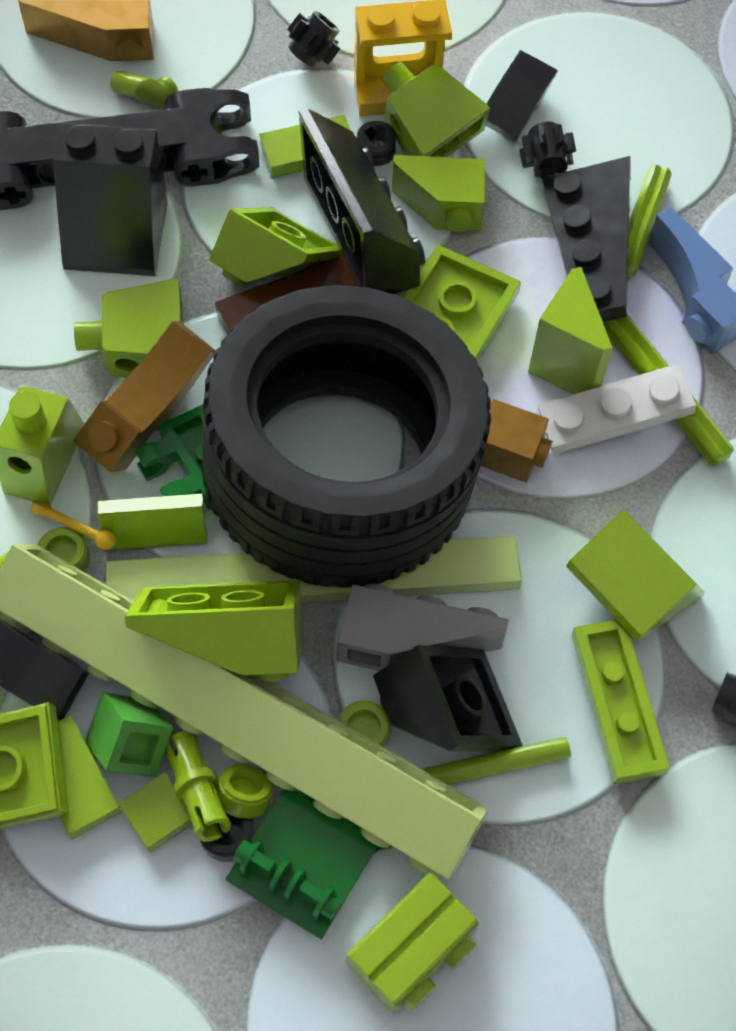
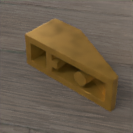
(98, 27)

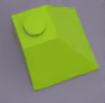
(266, 245)

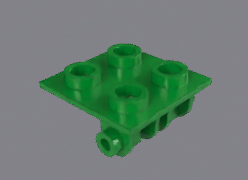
(301, 862)

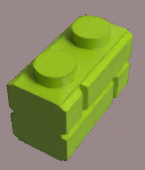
(413, 944)

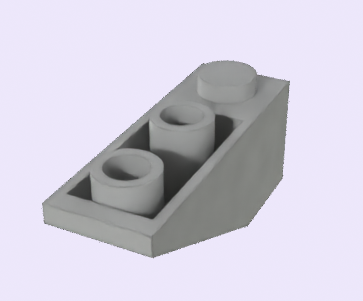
(387, 625)

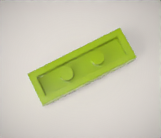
(620, 702)

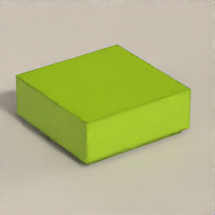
(156, 812)

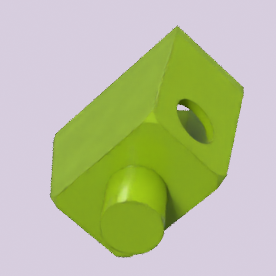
(432, 111)
(131, 324)
(40, 436)

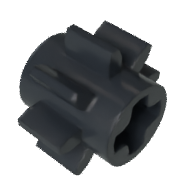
(313, 38)
(547, 149)

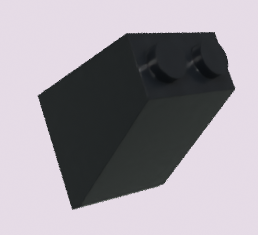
(109, 198)

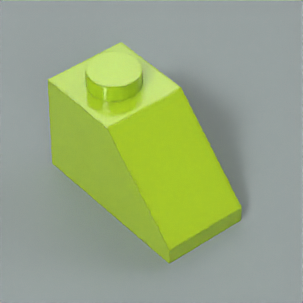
(442, 190)

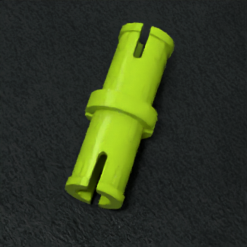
(197, 787)

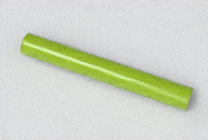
(501, 761)

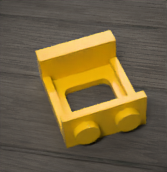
(394, 25)

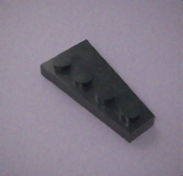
(592, 228)

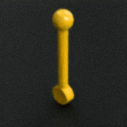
(104, 539)

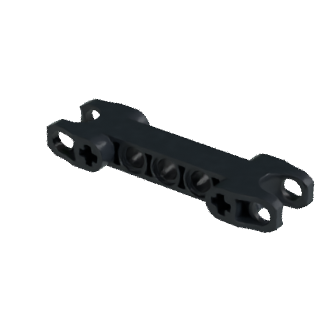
(186, 134)

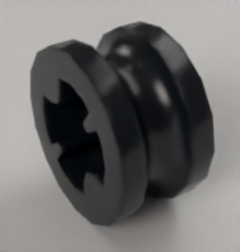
(382, 132)

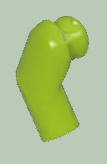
(143, 88)

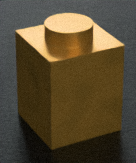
(515, 441)

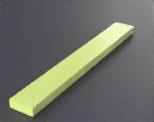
(457, 568)

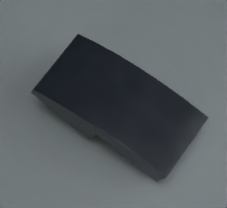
(519, 94)
(37, 672)

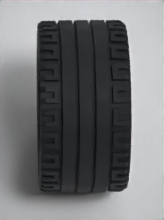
(357, 347)

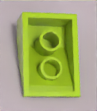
(232, 625)

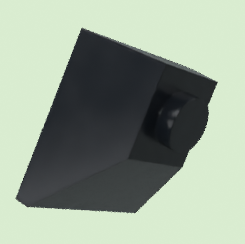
(447, 699)

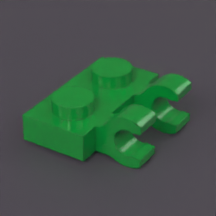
(180, 443)

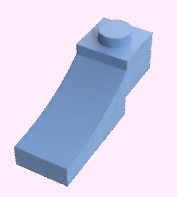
(701, 278)

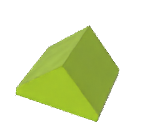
(571, 339)
(633, 576)

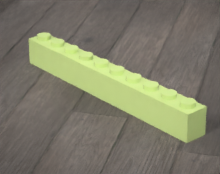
(248, 716)

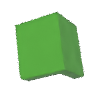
(128, 735)

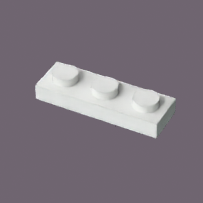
(617, 408)

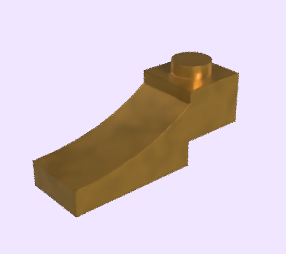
(145, 398)

